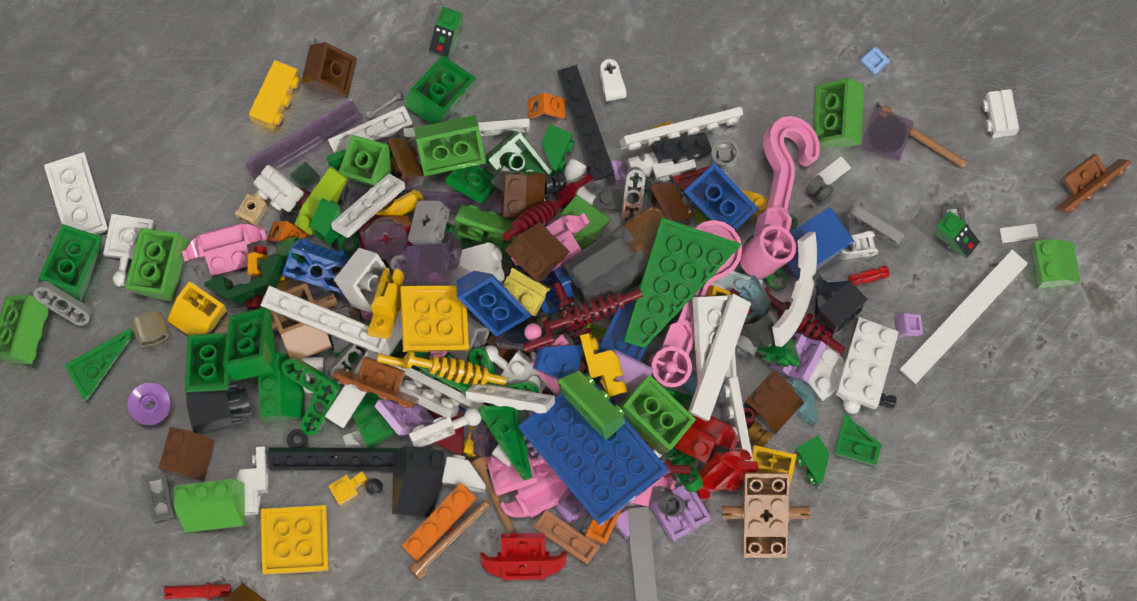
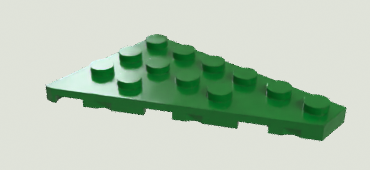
(675, 271)

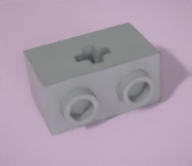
(428, 223)

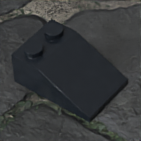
(416, 480)

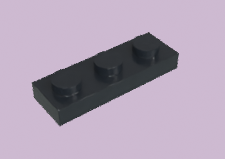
(681, 148)

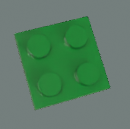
(472, 182)

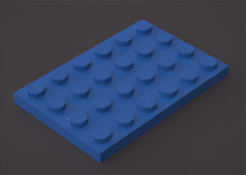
(596, 470)

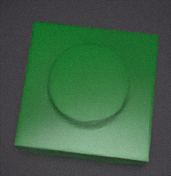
(335, 160)

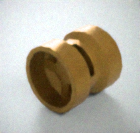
(758, 435)

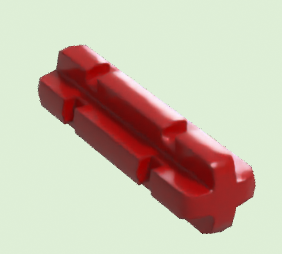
(869, 275)

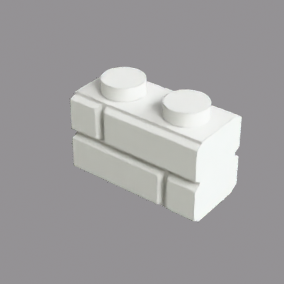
(1001, 113)
(278, 188)

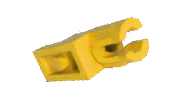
(386, 304)
(603, 365)

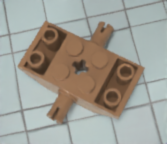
(300, 338)
(765, 533)

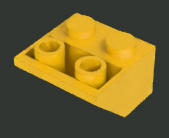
(196, 311)
(774, 460)

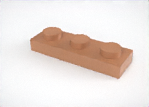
(566, 537)

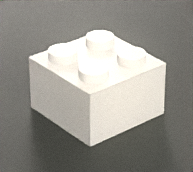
(360, 278)

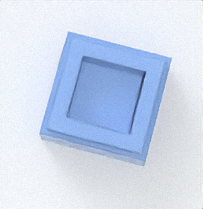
(874, 61)

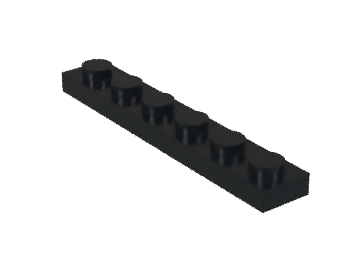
(585, 123)
(330, 458)

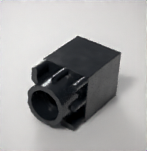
(217, 408)

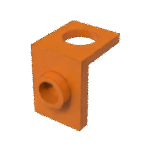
(547, 105)
(286, 231)

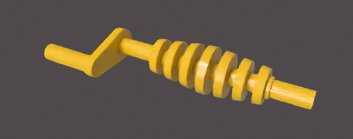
(450, 369)

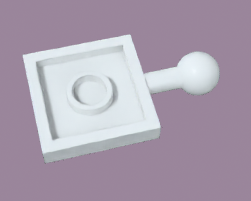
(121, 242)
(517, 370)
(827, 376)
(442, 428)

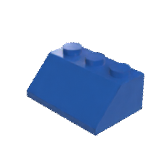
(490, 302)

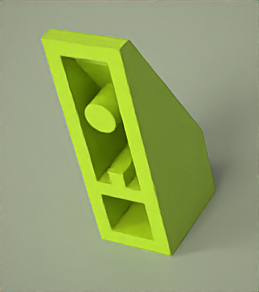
(328, 188)

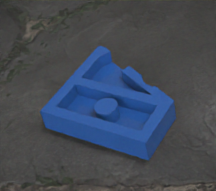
(559, 360)

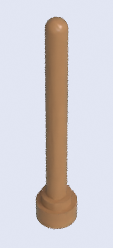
(933, 144)
(481, 467)
(418, 568)

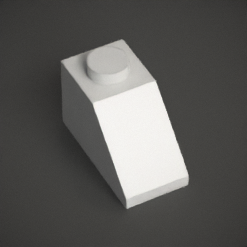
(459, 471)

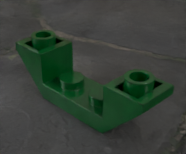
(272, 273)

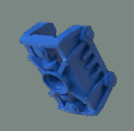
(316, 256)
(554, 277)

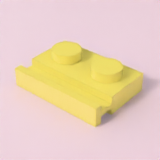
(526, 290)

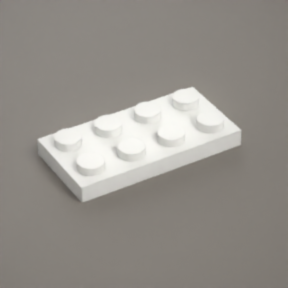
(76, 194)
(707, 317)
(867, 363)
(733, 412)

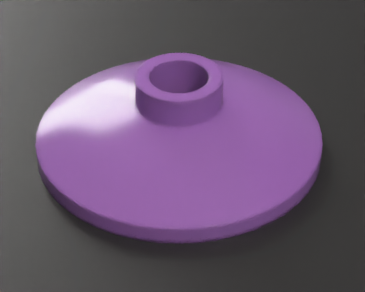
(142, 396)

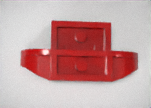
(705, 436)
(726, 472)
(523, 558)

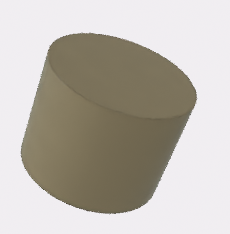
(149, 329)

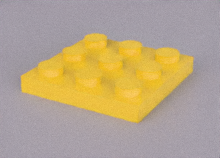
(433, 319)
(294, 540)

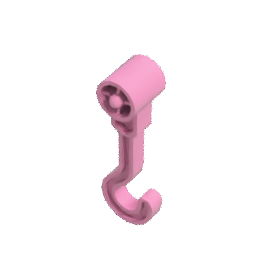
(772, 241)
(671, 358)

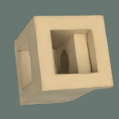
(251, 216)

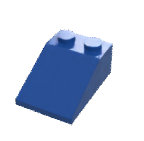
(719, 198)
(830, 238)

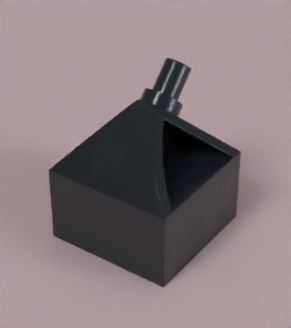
(837, 303)

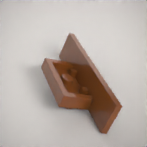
(1088, 178)
(379, 379)

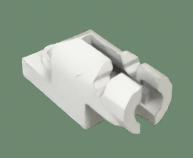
(663, 171)
(255, 481)

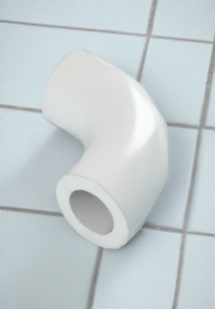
(573, 171)

